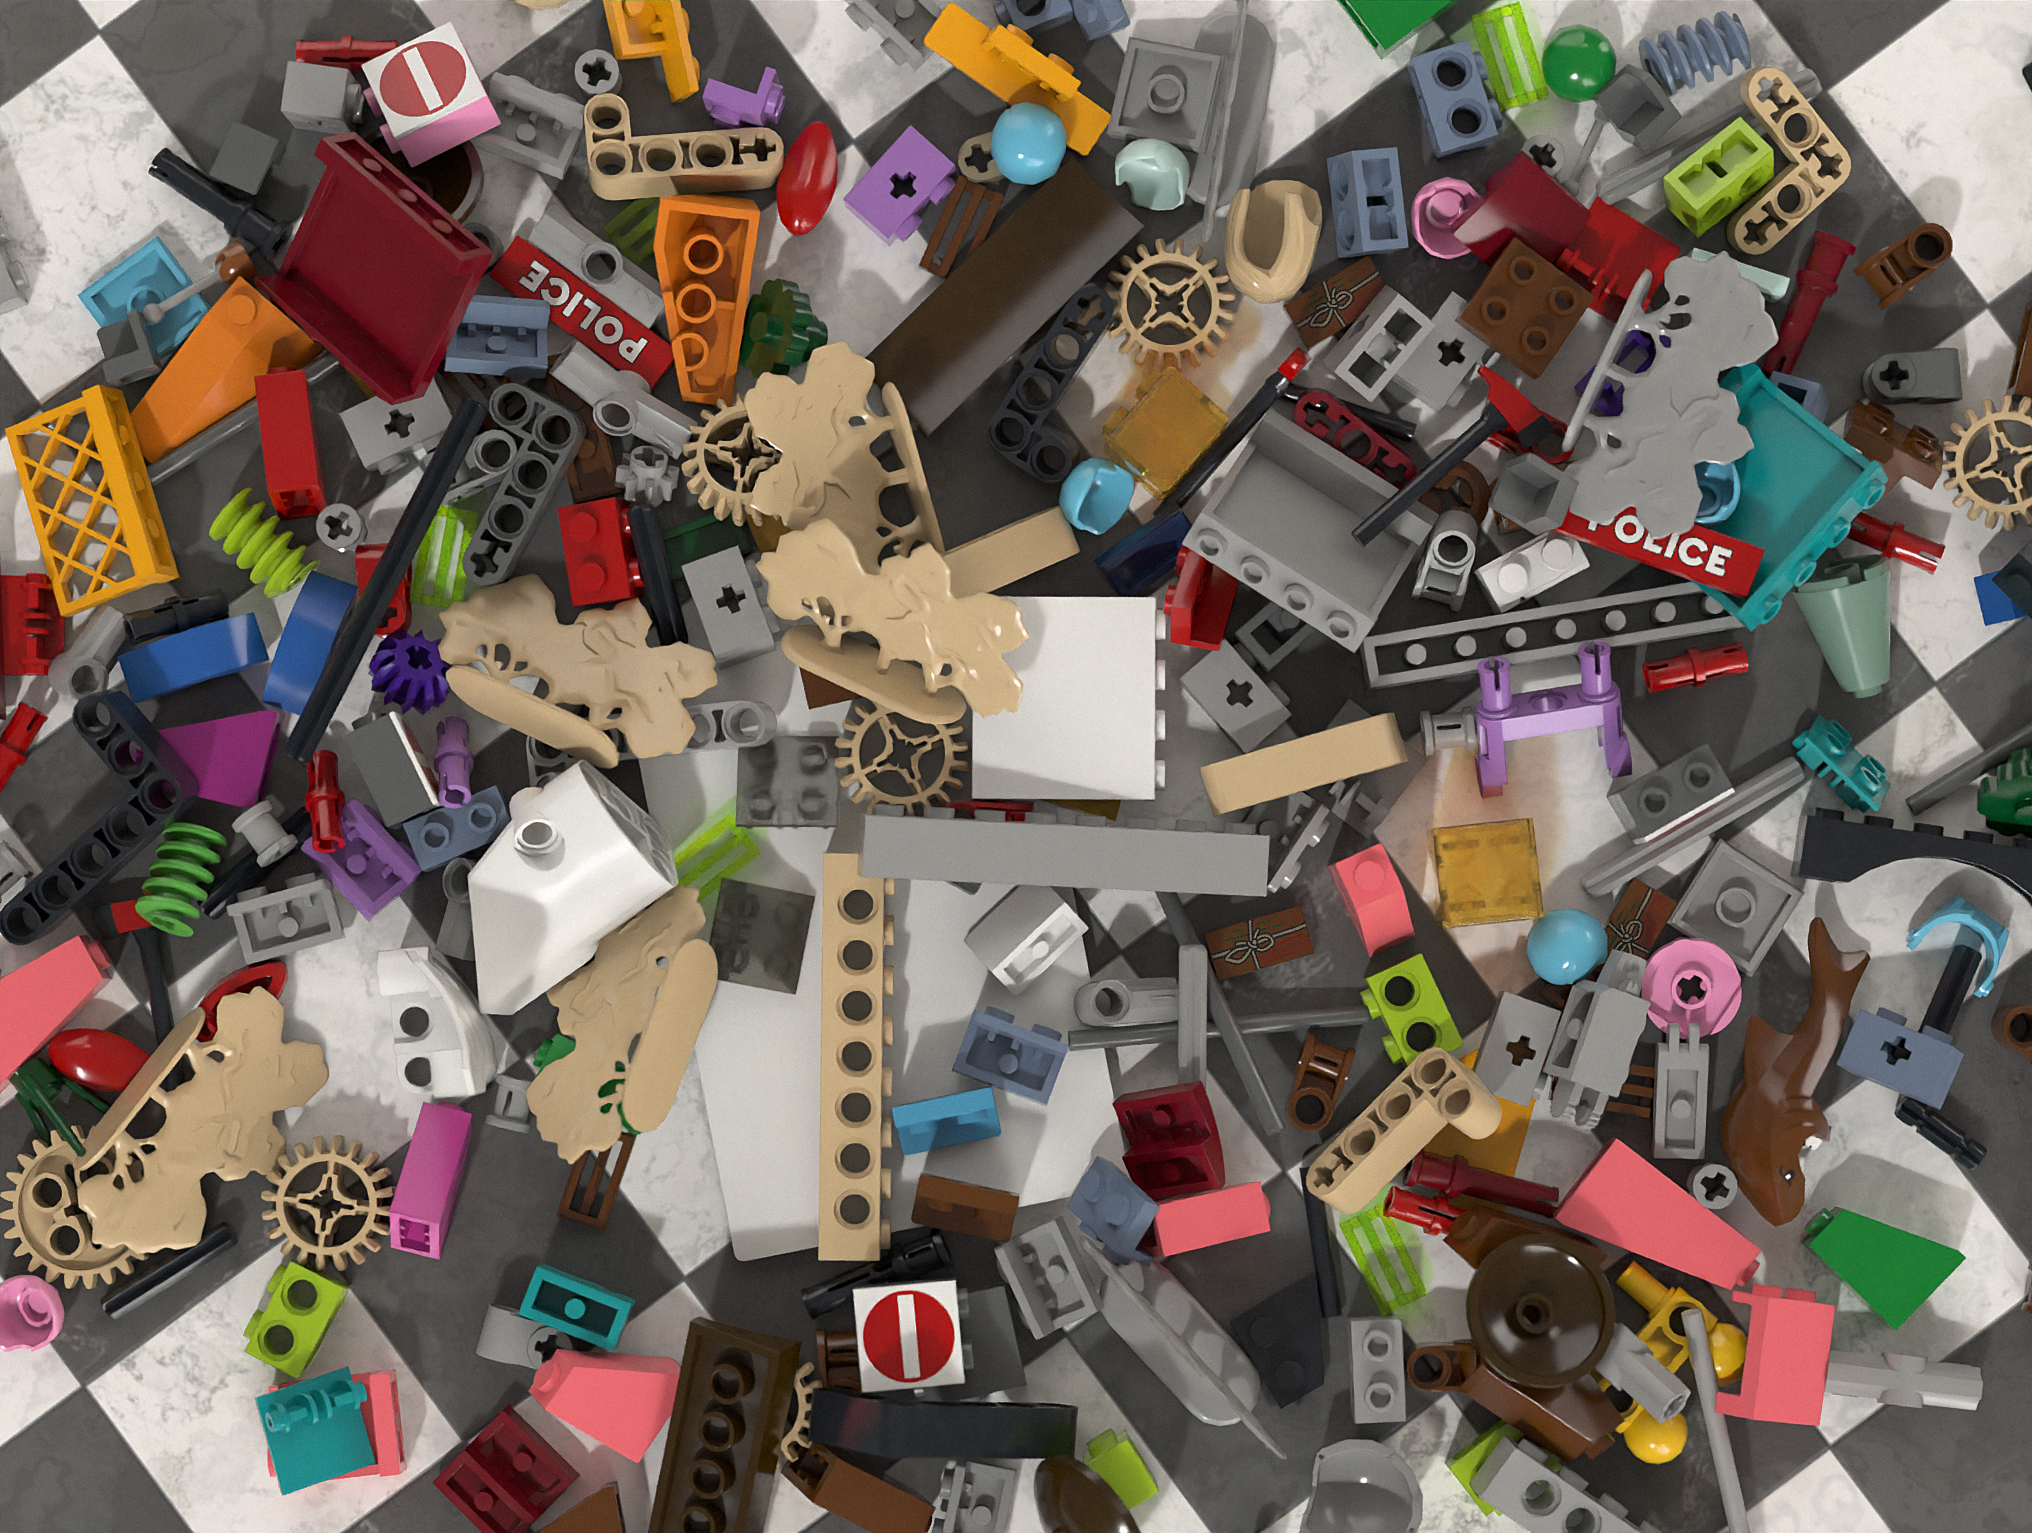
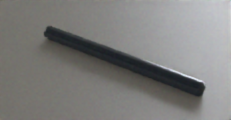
(385, 580)

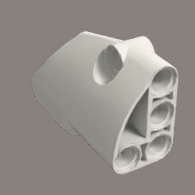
(559, 882)
(457, 1034)

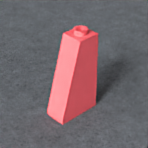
(46, 997)
(1647, 1213)

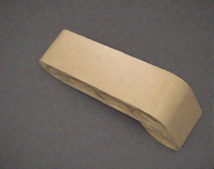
(681, 150)
(1010, 552)
(1304, 763)
(1398, 1126)

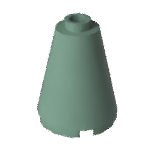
(1851, 620)

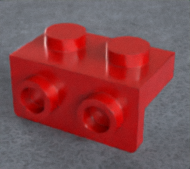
(600, 552)
(1200, 601)

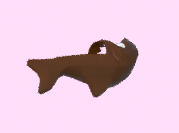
(1773, 1104)

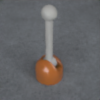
(229, 265)

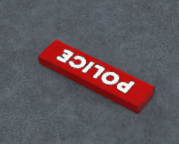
(583, 312)
(1695, 555)

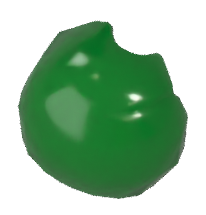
(1577, 62)

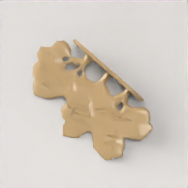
(829, 463)
(909, 616)
(590, 663)
(608, 1007)
(211, 1125)

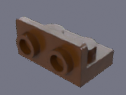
(964, 1207)

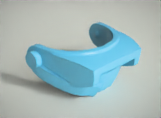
(1991, 933)

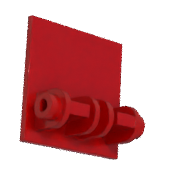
(1612, 256)
(30, 624)

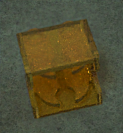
(1163, 431)
(1485, 873)

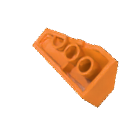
(704, 276)
(217, 369)

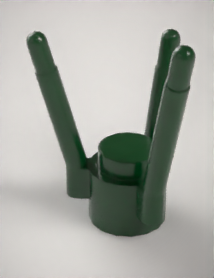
(37, 1089)

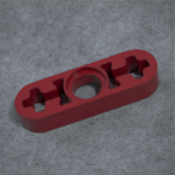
(1336, 408)

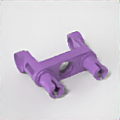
(1548, 711)

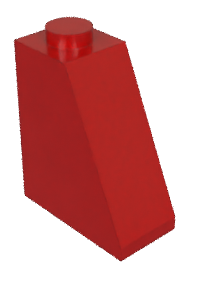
(290, 443)

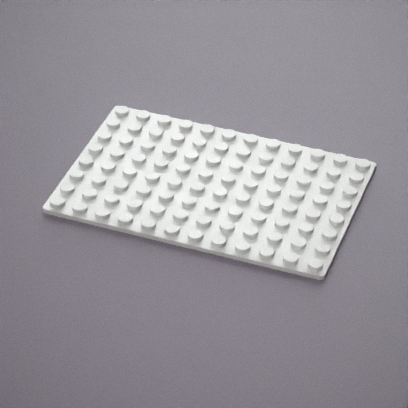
(764, 1045)

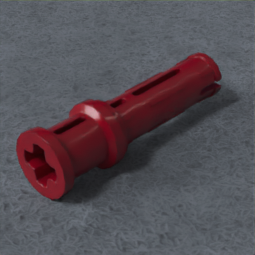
(1815, 284)
(1457, 1177)

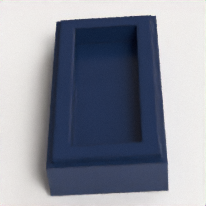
(1145, 552)

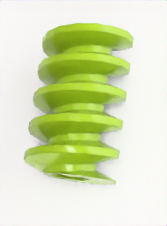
(260, 545)

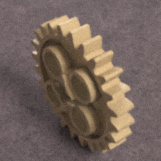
(40, 1223)

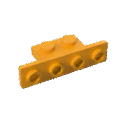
(651, 30)
(1016, 72)

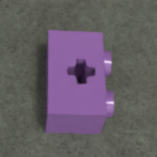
(874, 194)

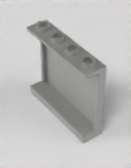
(1288, 526)

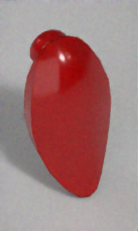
(807, 180)
(268, 974)
(96, 1058)

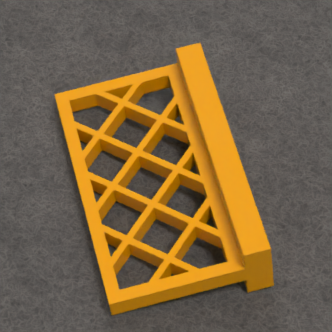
(124, 478)

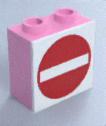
(428, 95)

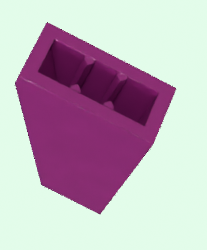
(228, 755)

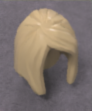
(1272, 239)

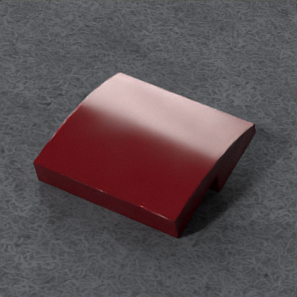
(1524, 205)
(1171, 1140)
(506, 1476)

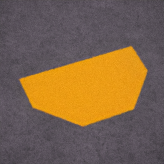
(1500, 1149)

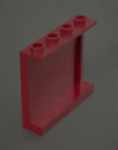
(377, 271)

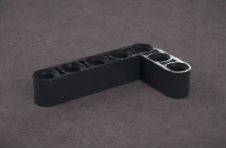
(111, 830)
(941, 1427)

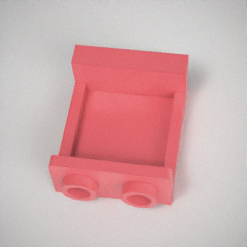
(1783, 1357)
(381, 1421)

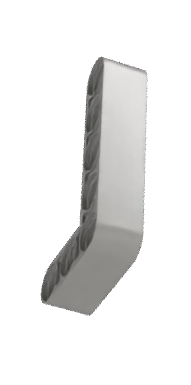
(723, 735)

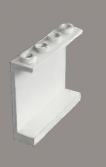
(1083, 707)

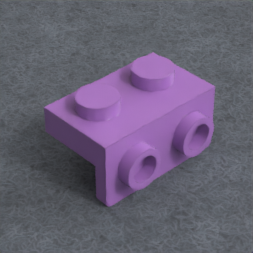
(742, 109)
(371, 865)

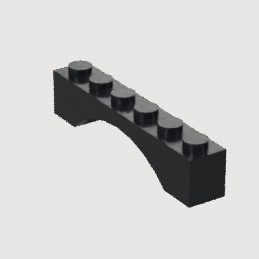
(1845, 850)

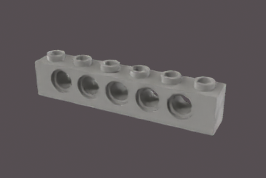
(1514, 1467)

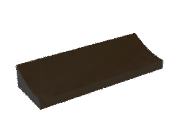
(1002, 295)
(724, 1430)

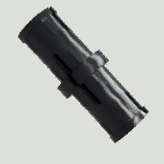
(176, 616)

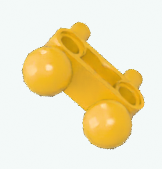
(1727, 1343)

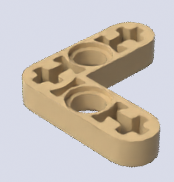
(1800, 172)

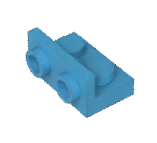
(947, 1120)

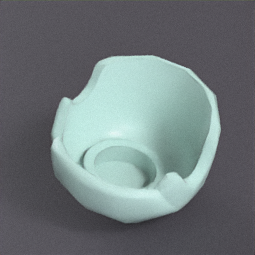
(1154, 172)

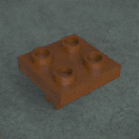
(1524, 308)
(1893, 445)

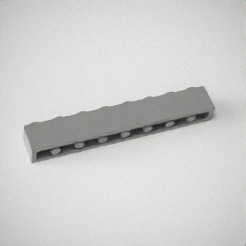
(1540, 634)
(1063, 854)

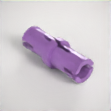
(453, 762)

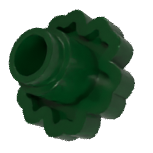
(780, 329)
(2008, 796)

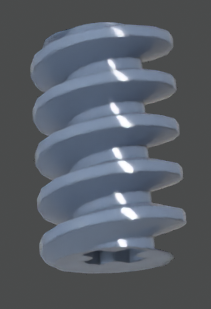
(1696, 51)

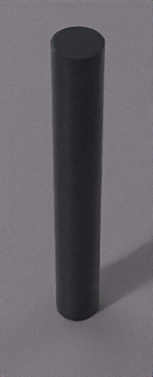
(1383, 422)
(1321, 1251)

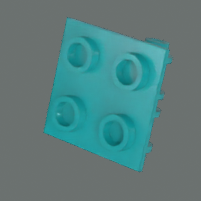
(1863, 776)
(315, 1429)

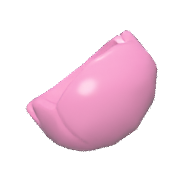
(1435, 210)
(29, 1313)

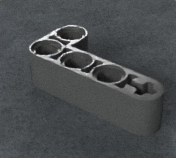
(515, 488)

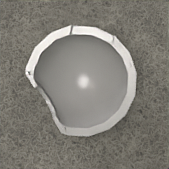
(1362, 1490)

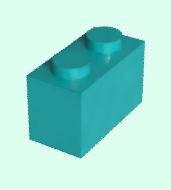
(577, 1306)

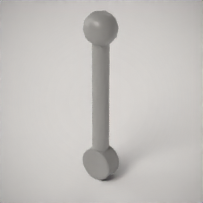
(1572, 184)

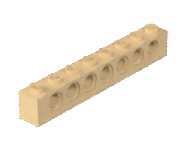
(838, 1236)

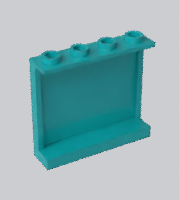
(1794, 495)

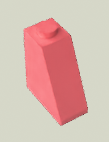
(1373, 899)
(1207, 1219)
(609, 1395)

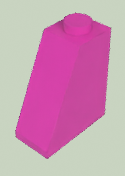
(430, 1179)

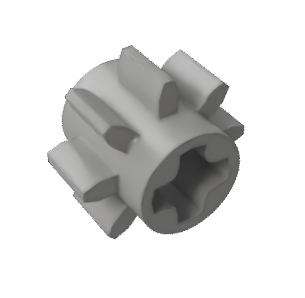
(646, 476)

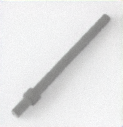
(1714, 1421)

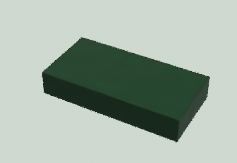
(701, 539)

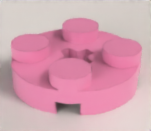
(1684, 959)

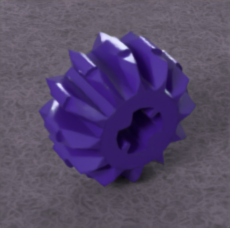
(410, 672)

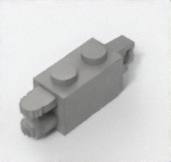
(1597, 1039)

